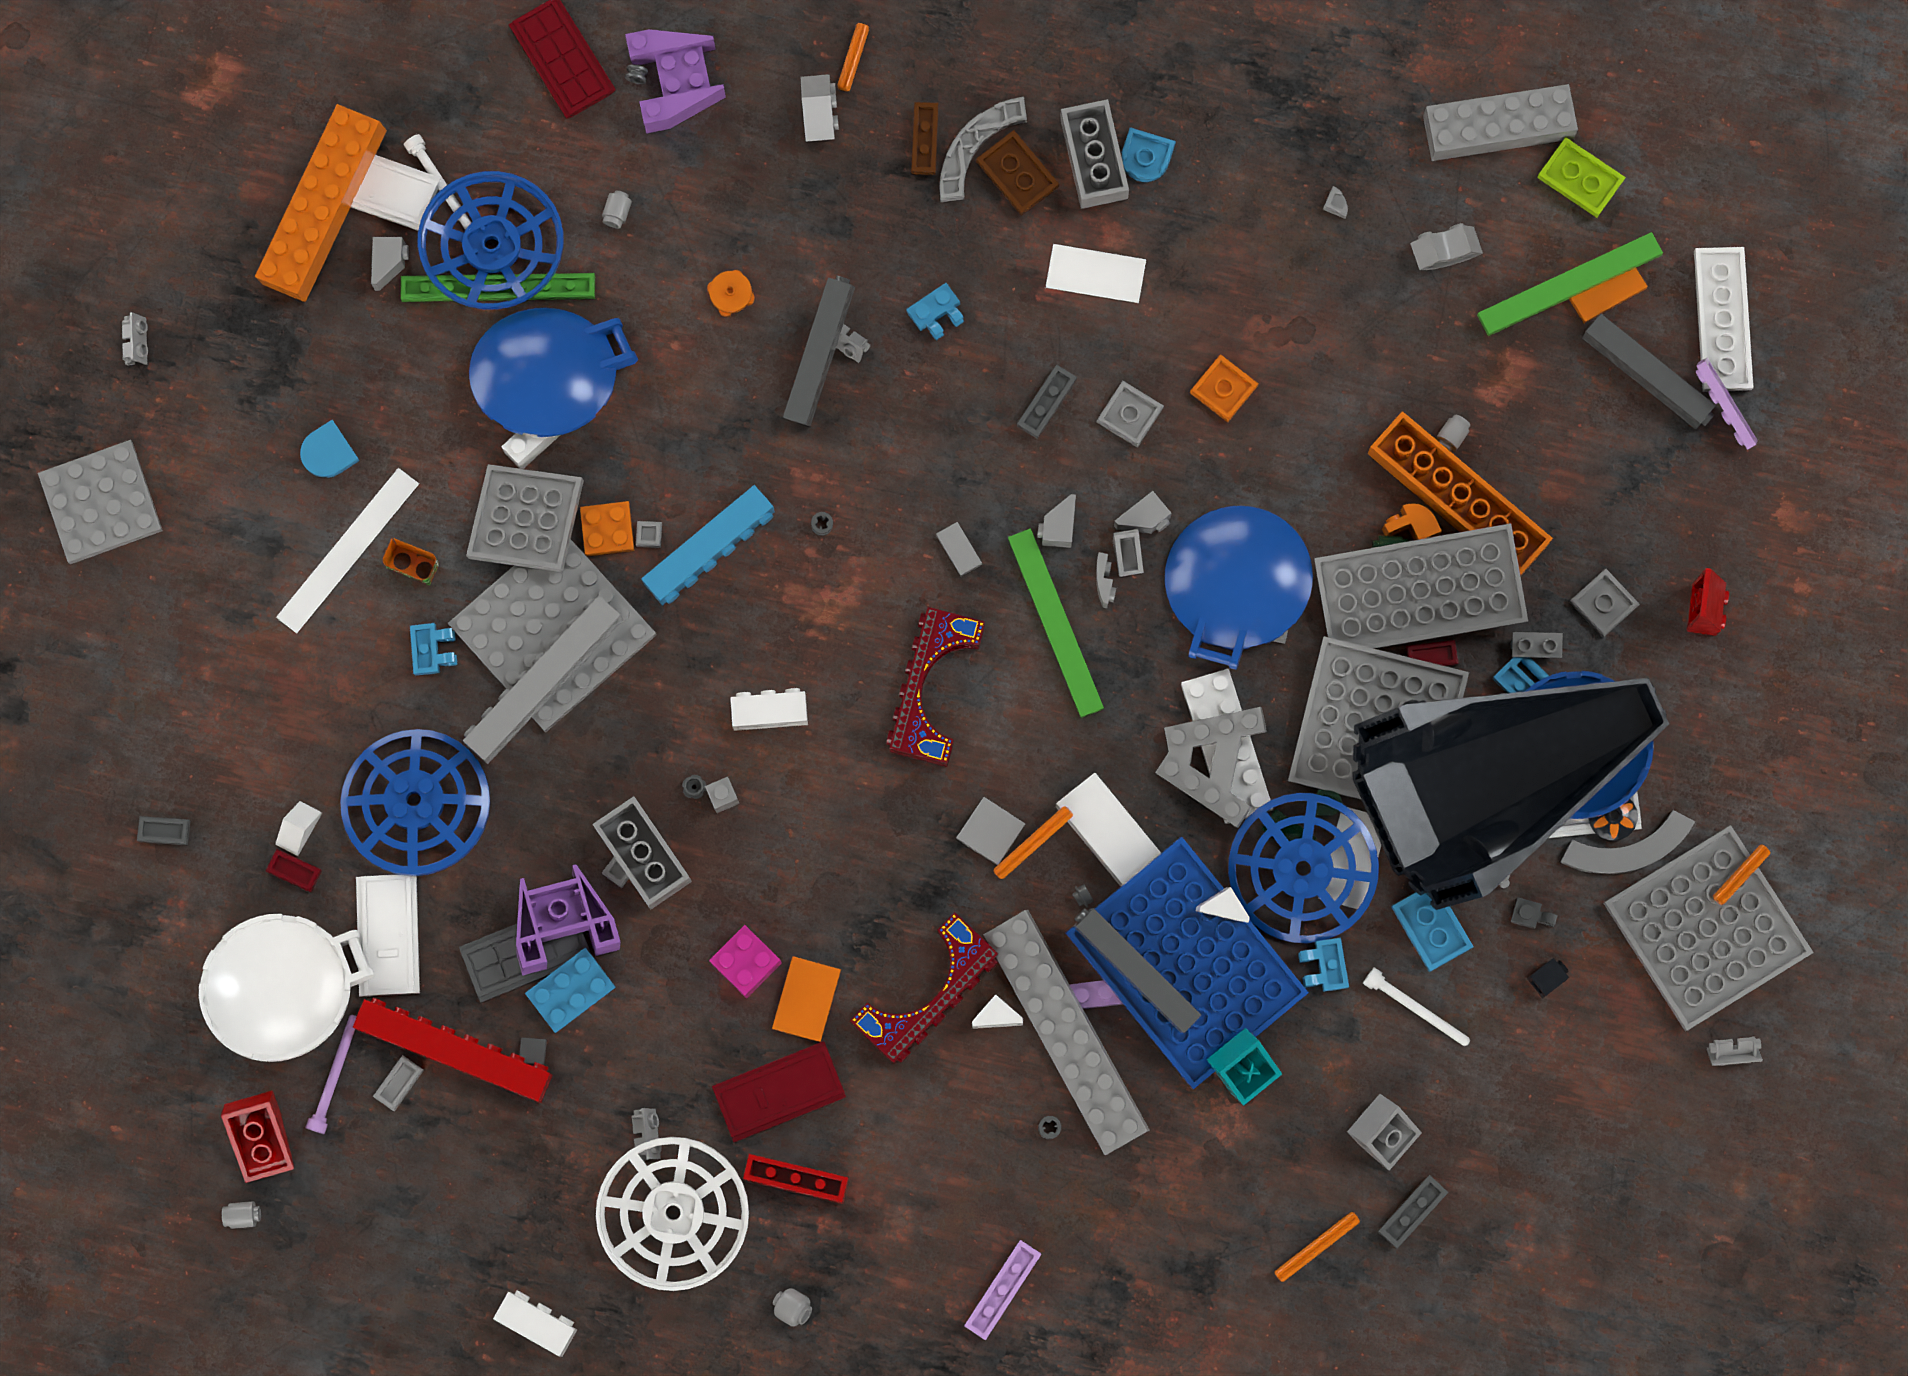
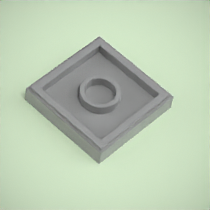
(1130, 414)
(1604, 603)
(990, 831)

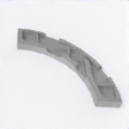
(971, 139)
(1633, 856)

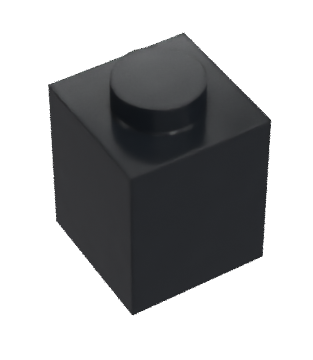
(1549, 977)

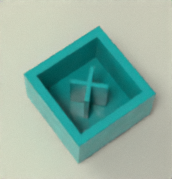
(1244, 1066)

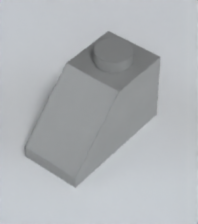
(387, 259)
(1146, 516)
(1058, 524)

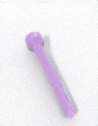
(318, 1121)

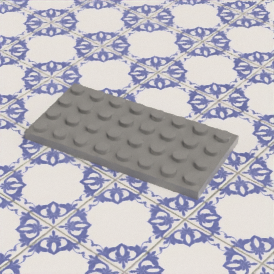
(1422, 588)

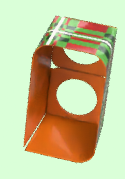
(402, 547)

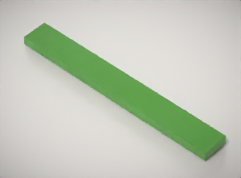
(1570, 284)
(559, 287)
(1055, 623)

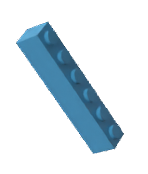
(708, 545)

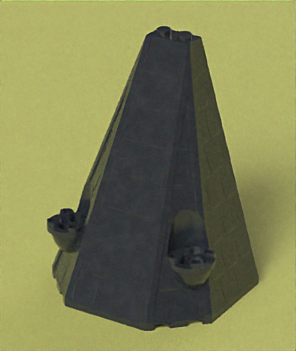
(1487, 779)

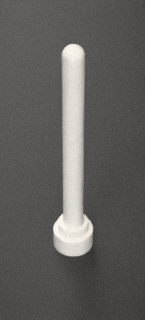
(416, 146)
(1376, 980)

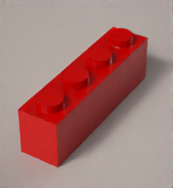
(796, 1178)

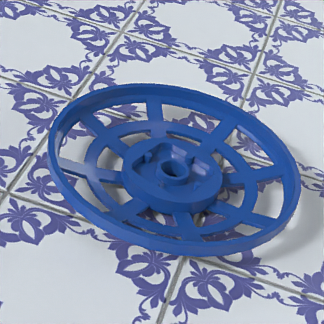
(487, 228)
(419, 816)
(1304, 850)

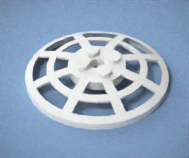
(667, 1229)

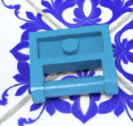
(1513, 679)

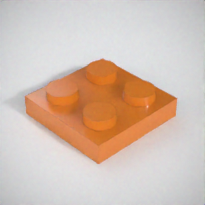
(607, 528)

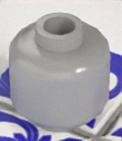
(792, 1307)

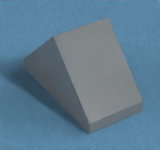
(1128, 552)

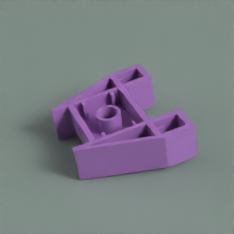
(680, 73)
(561, 912)

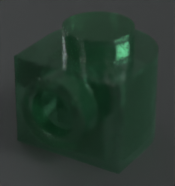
(1325, 810)

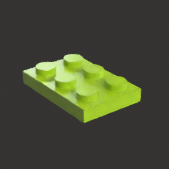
(1581, 177)

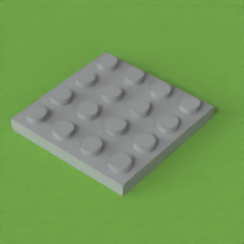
(100, 502)
(525, 518)

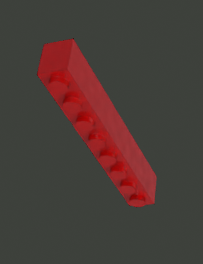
(453, 1051)

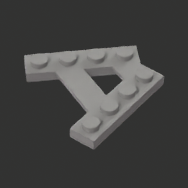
(1227, 734)

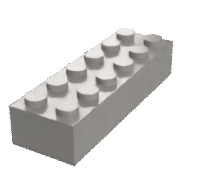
(1500, 122)

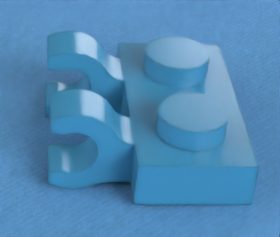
(934, 306)
(425, 648)
(1331, 965)

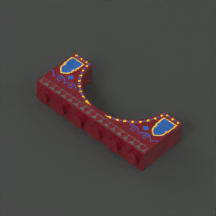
(939, 636)
(898, 1032)

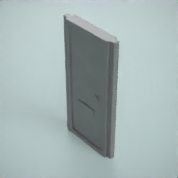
(495, 964)

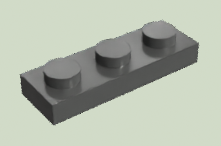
(1046, 401)
(1413, 1211)

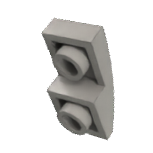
(1104, 586)

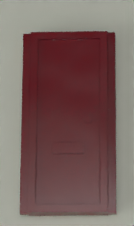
(562, 57)
(779, 1091)

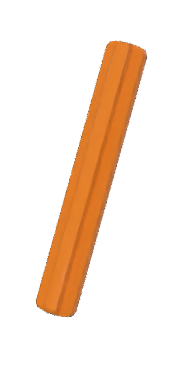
(1033, 842)
(1317, 1246)

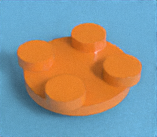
(730, 292)

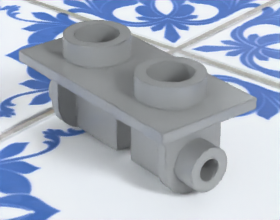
(135, 328)
(852, 345)
(1536, 644)
(1724, 1052)
(646, 1122)

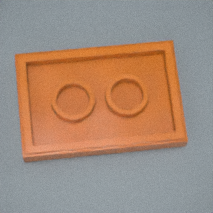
(1608, 295)
(806, 999)

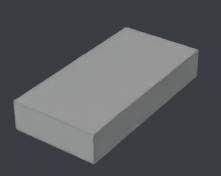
(959, 549)
(398, 1083)

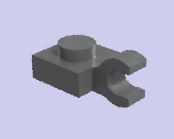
(1528, 914)

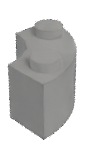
(1446, 247)

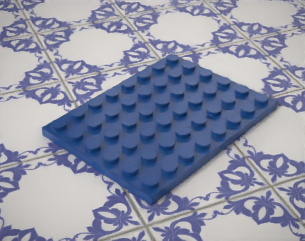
(1209, 959)

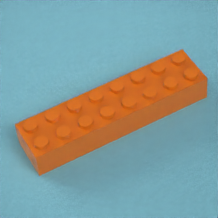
(321, 203)
(1453, 487)

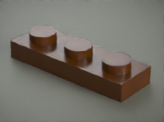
(925, 138)

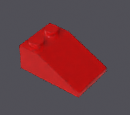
(1707, 604)
(257, 1136)

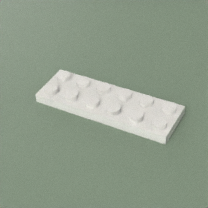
(1724, 315)
(1216, 696)

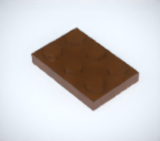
(1017, 172)

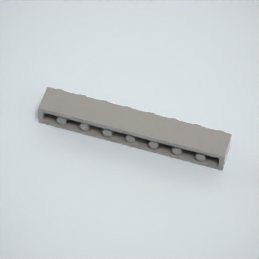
(542, 679)

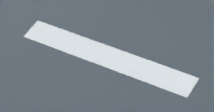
(347, 550)

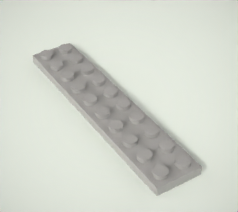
(1066, 1032)

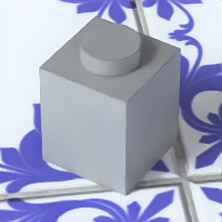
(722, 794)

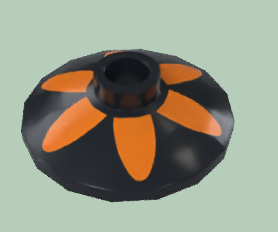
(1619, 828)

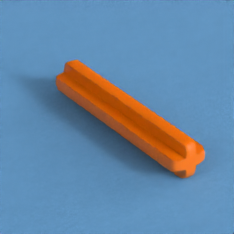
(853, 57)
(1741, 874)

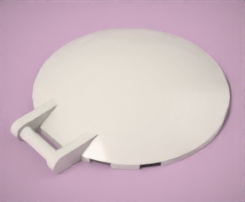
(278, 986)

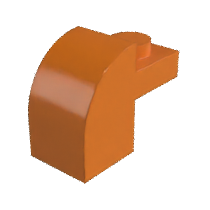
(1417, 519)

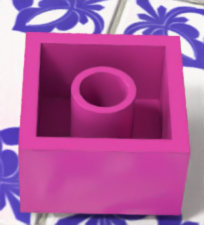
(745, 961)

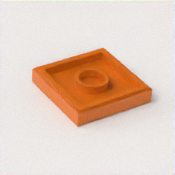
(1224, 388)

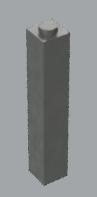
(819, 350)
(1649, 372)
(1136, 969)

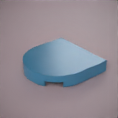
(1146, 155)
(327, 452)

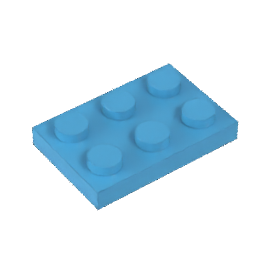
(1433, 932)
(570, 990)

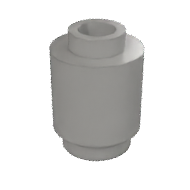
(616, 209)
(1453, 432)
(241, 1215)

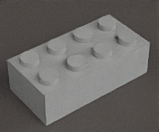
(1094, 154)
(642, 852)

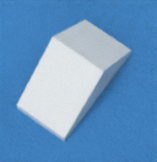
(297, 827)
(1224, 905)
(997, 1014)

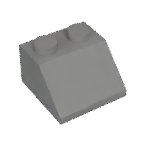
(1384, 1131)

